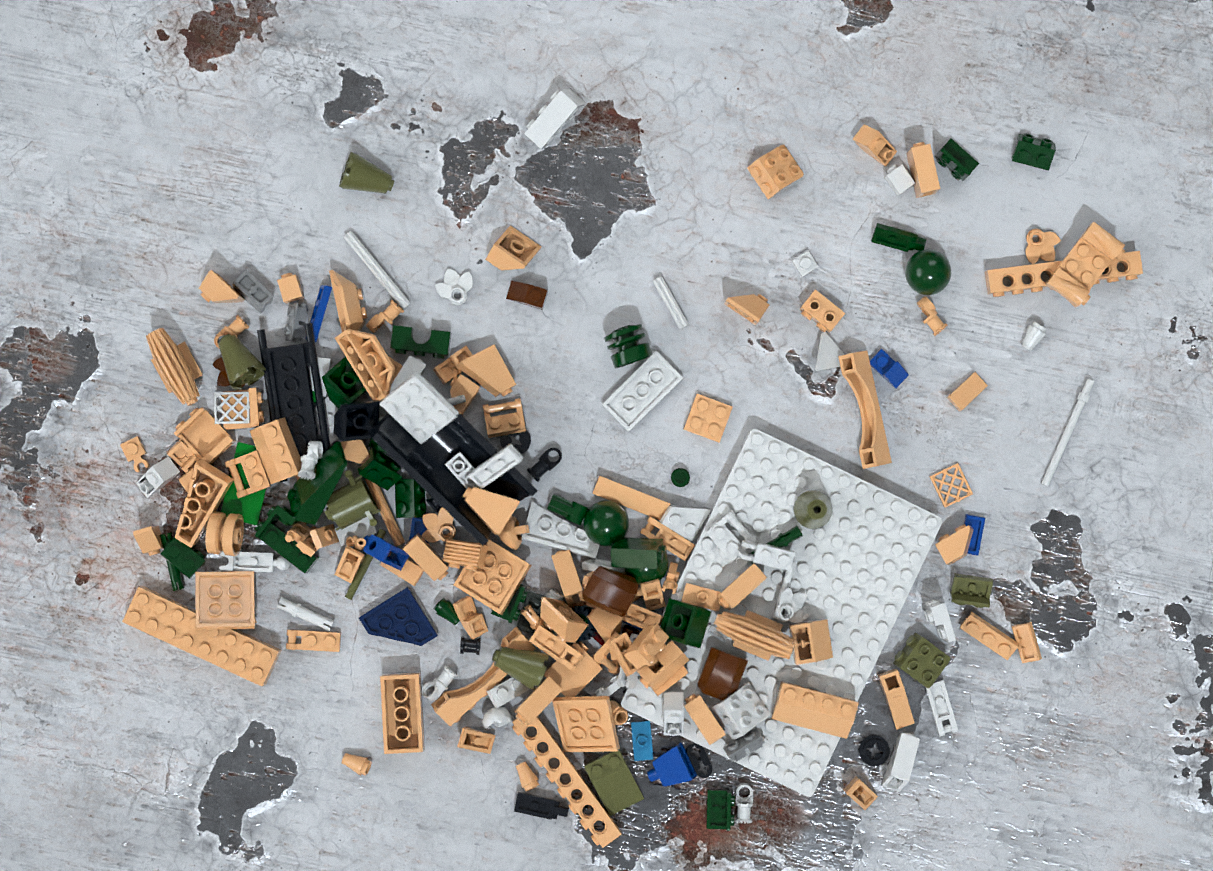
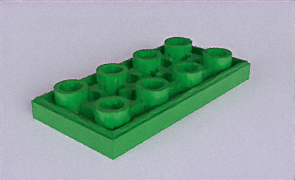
(250, 505)

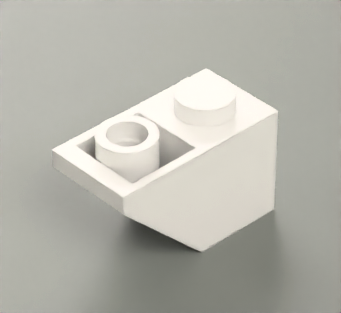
(157, 477)
(673, 713)

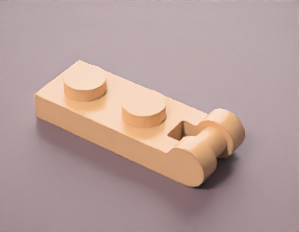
(674, 542)
(314, 640)
(555, 647)

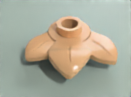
(1043, 248)
(436, 524)

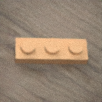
(989, 635)

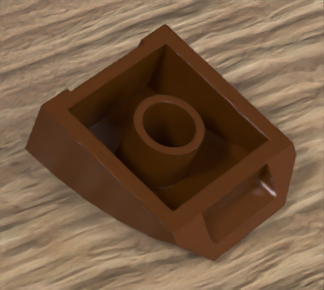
(610, 590)
(721, 674)

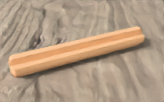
(385, 513)

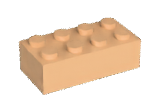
(402, 713)

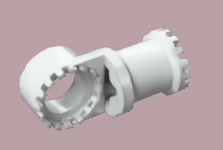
(308, 461)
(439, 684)
(744, 805)

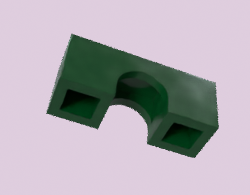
(403, 341)
(275, 538)

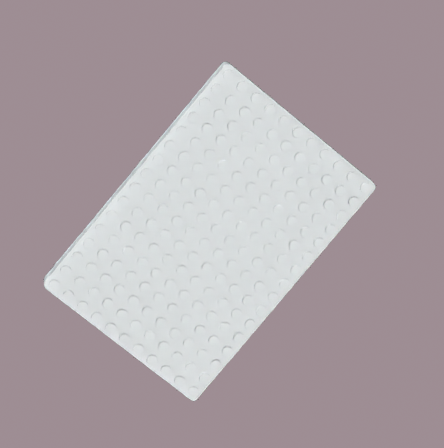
(850, 570)

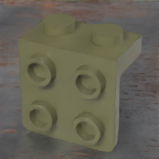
(921, 660)

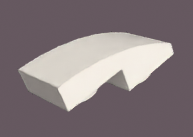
(461, 468)

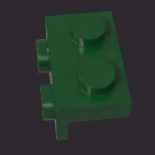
(1034, 151)
(381, 469)
(409, 499)
(183, 557)
(719, 809)

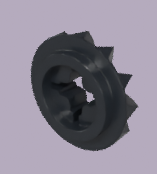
(524, 438)
(878, 758)

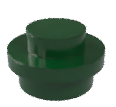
(680, 477)

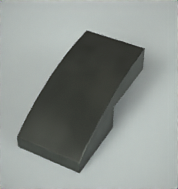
(534, 600)

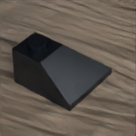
(356, 420)

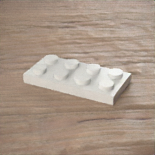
(642, 391)

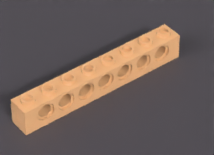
(994, 277)
(611, 830)

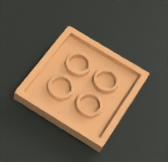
(497, 581)
(224, 600)
(586, 724)

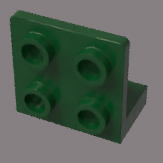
(956, 160)
(286, 518)
(512, 611)

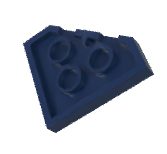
(399, 620)

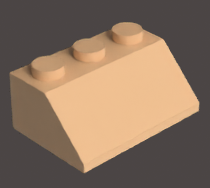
(277, 450)

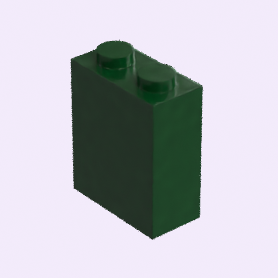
(631, 554)

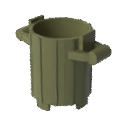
(351, 503)

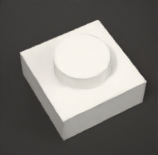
(805, 263)

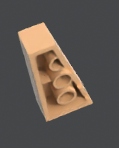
(203, 497)

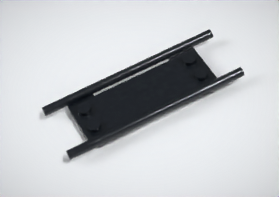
(291, 391)

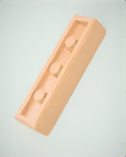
(630, 498)

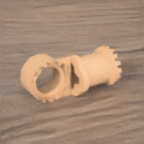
(388, 315)
(932, 320)
(234, 328)

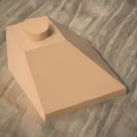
(512, 250)
(217, 290)
(748, 306)

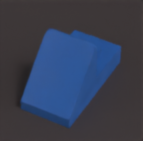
(888, 368)

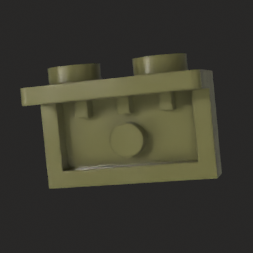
(971, 590)

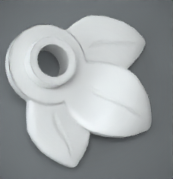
(454, 283)
(792, 604)

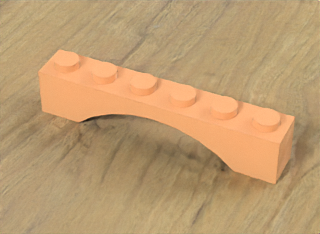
(858, 373)
(457, 702)

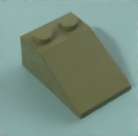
(613, 781)

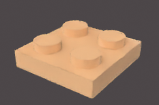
(708, 418)

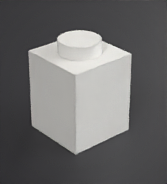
(899, 179)

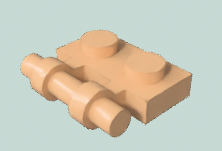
(301, 533)

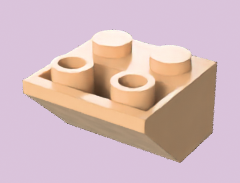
(812, 641)

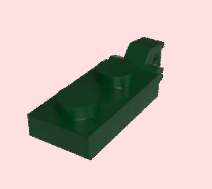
(897, 238)

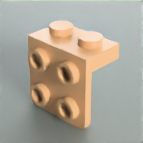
(775, 171)
(256, 414)

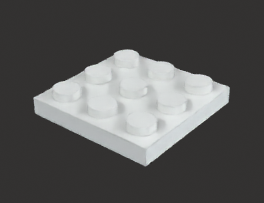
(419, 408)

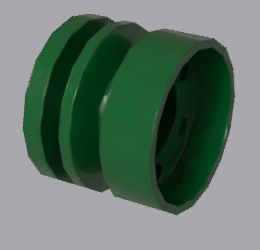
(628, 345)

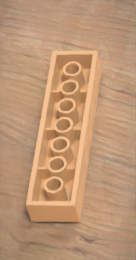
(222, 647)

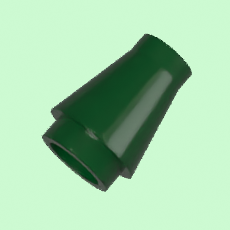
(446, 610)

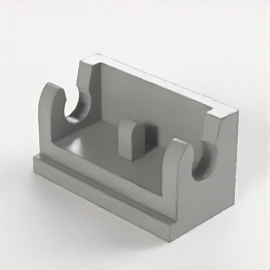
(253, 291)

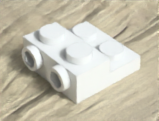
(937, 614)

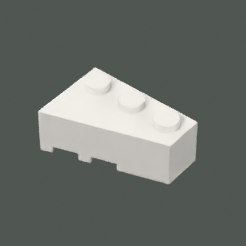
(553, 117)

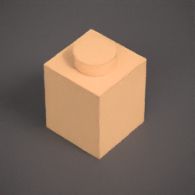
(290, 288)

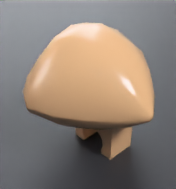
(512, 533)

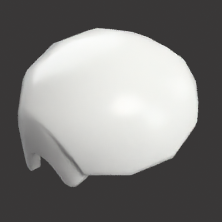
(497, 716)

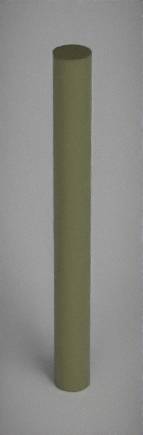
(362, 570)

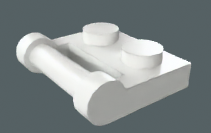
(726, 540)

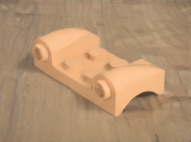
(1085, 264)

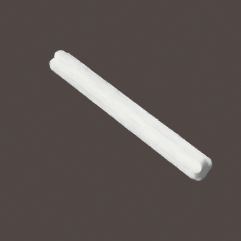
(377, 270)

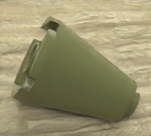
(365, 176)
(239, 362)
(805, 512)
(521, 665)

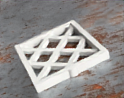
(232, 421)

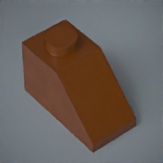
(527, 294)

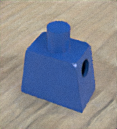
(380, 549)
(672, 767)

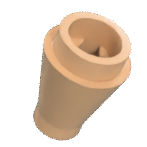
(358, 764)
(527, 777)

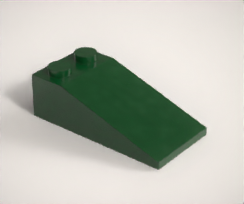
(311, 496)

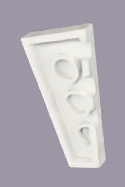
(557, 533)

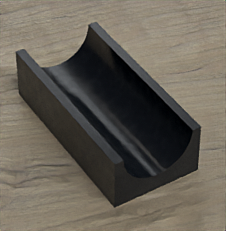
(427, 466)

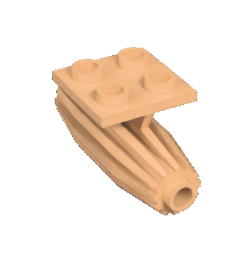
(175, 366)
(756, 634)

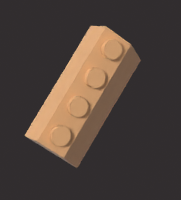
(814, 710)

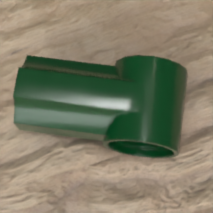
(570, 510)

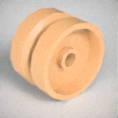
(224, 533)

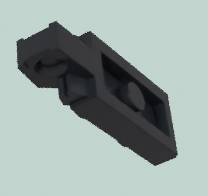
(539, 806)

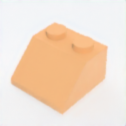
(562, 620)

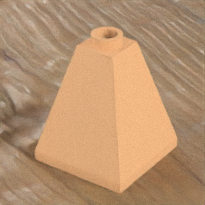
(490, 507)

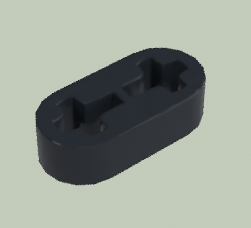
(695, 762)

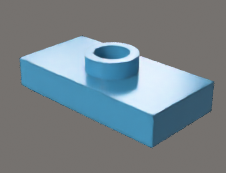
(642, 740)

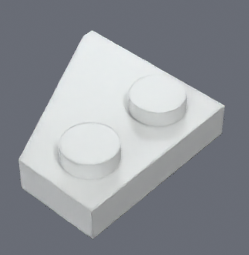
(685, 520)

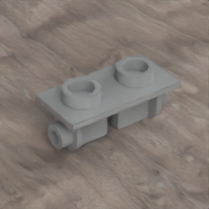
(293, 329)
(736, 749)

